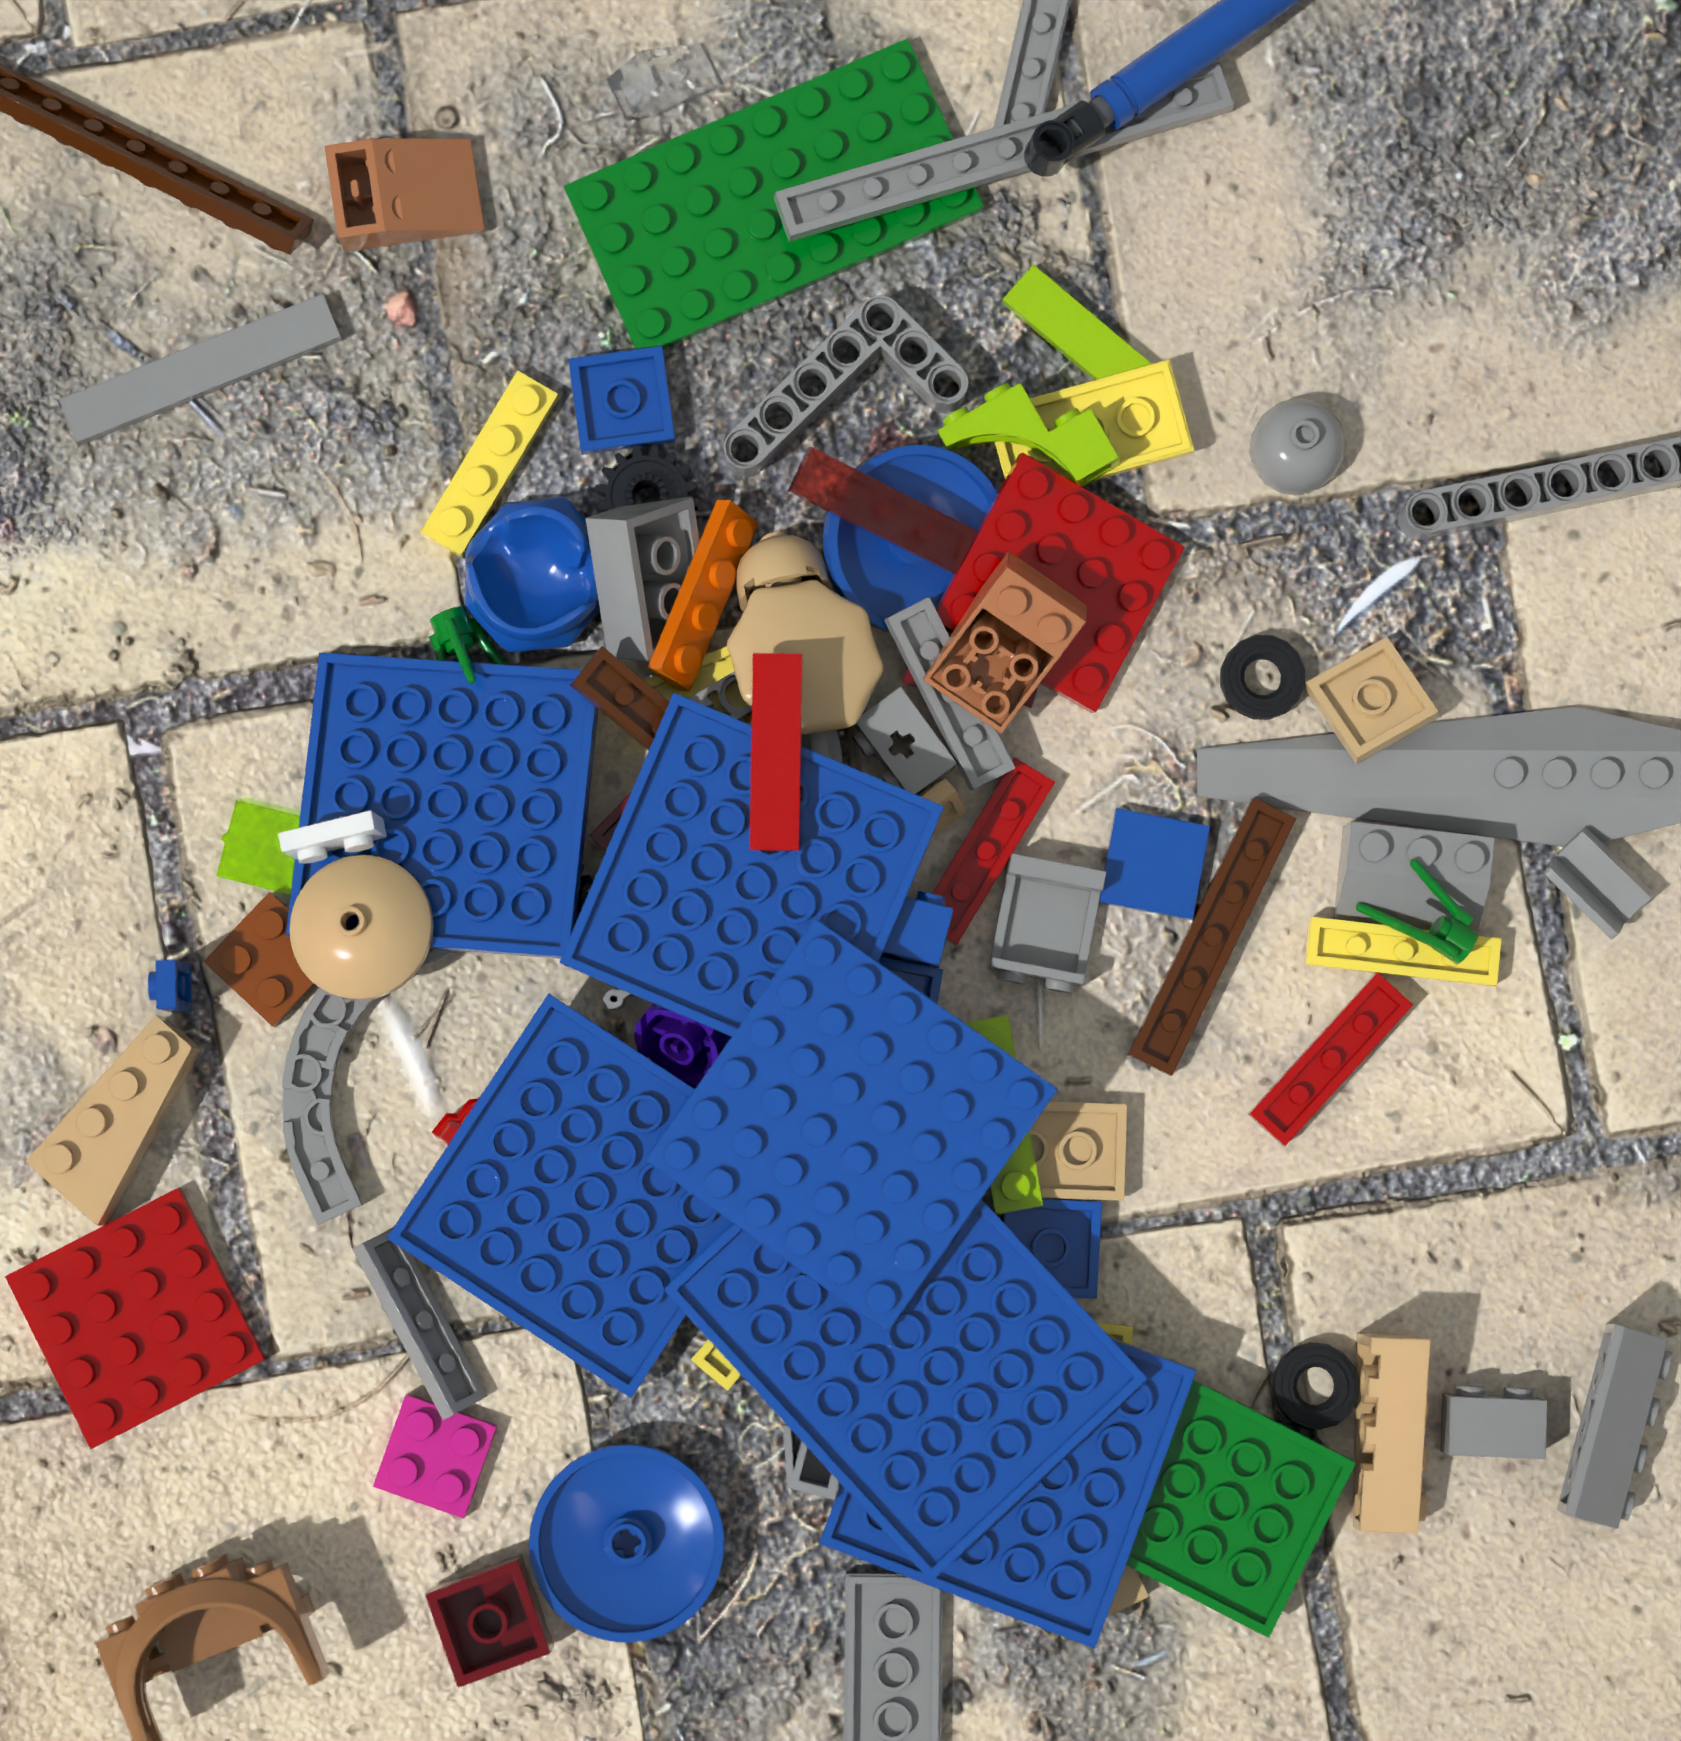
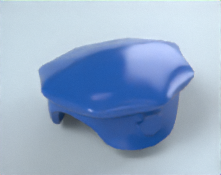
(532, 575)

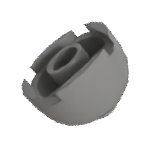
(1297, 446)

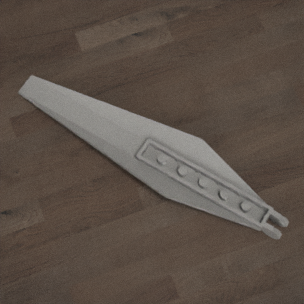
(1488, 776)

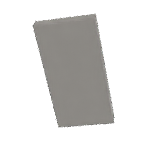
(892, 1658)

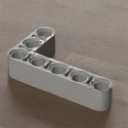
(839, 376)

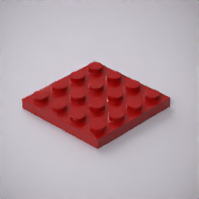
(1084, 548)
(135, 1317)

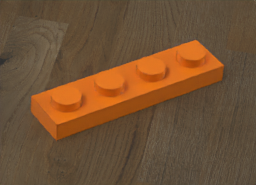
(702, 595)

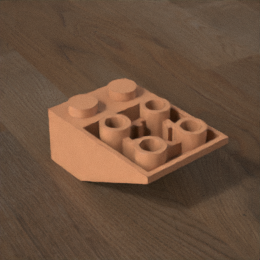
(403, 190)
(1006, 642)

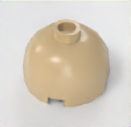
(779, 562)

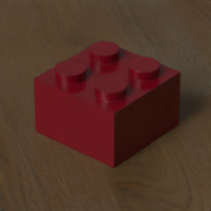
(489, 1620)

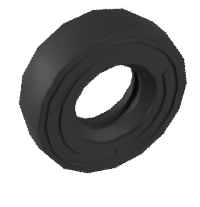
(1262, 648)
(1344, 1390)

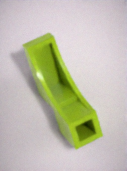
(1010, 417)

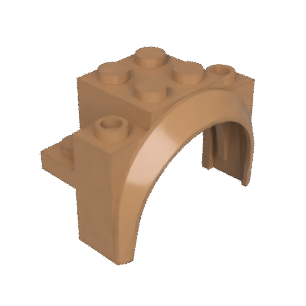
(199, 1619)

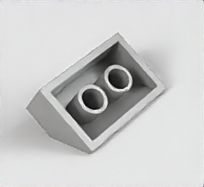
(639, 569)
(1379, 873)

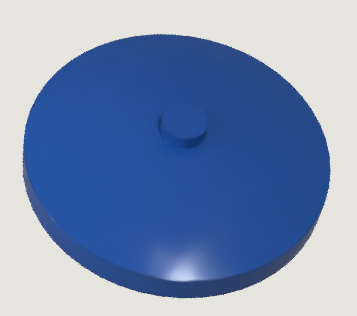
(881, 574)
(626, 1543)

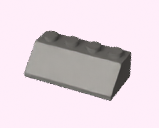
(1613, 1426)

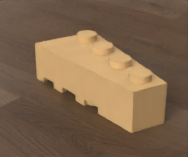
(107, 1132)
(1390, 1432)

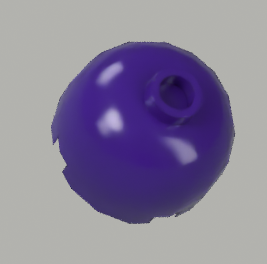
(678, 1043)

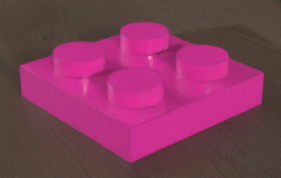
(435, 1458)

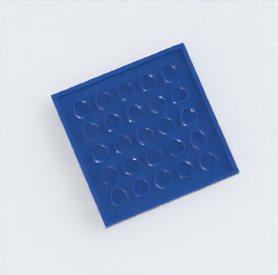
(472, 786)
(704, 919)
(851, 1124)
(553, 1202)
(1070, 1535)

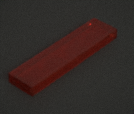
(882, 510)

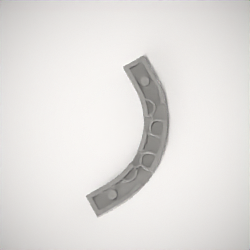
(308, 1101)

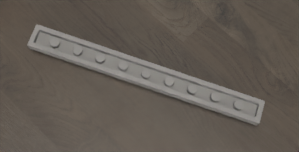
(975, 161)

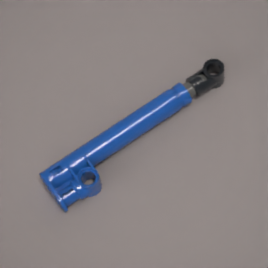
(1150, 79)

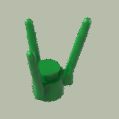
(455, 633)
(1447, 936)

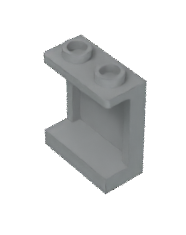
(1046, 922)

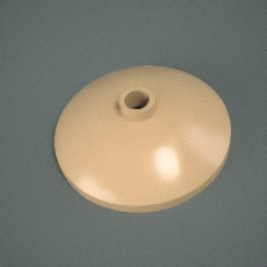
(391, 931)

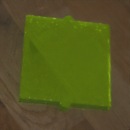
(254, 850)

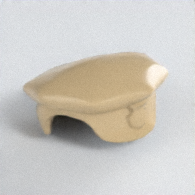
(835, 643)

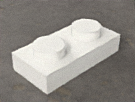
(351, 832)

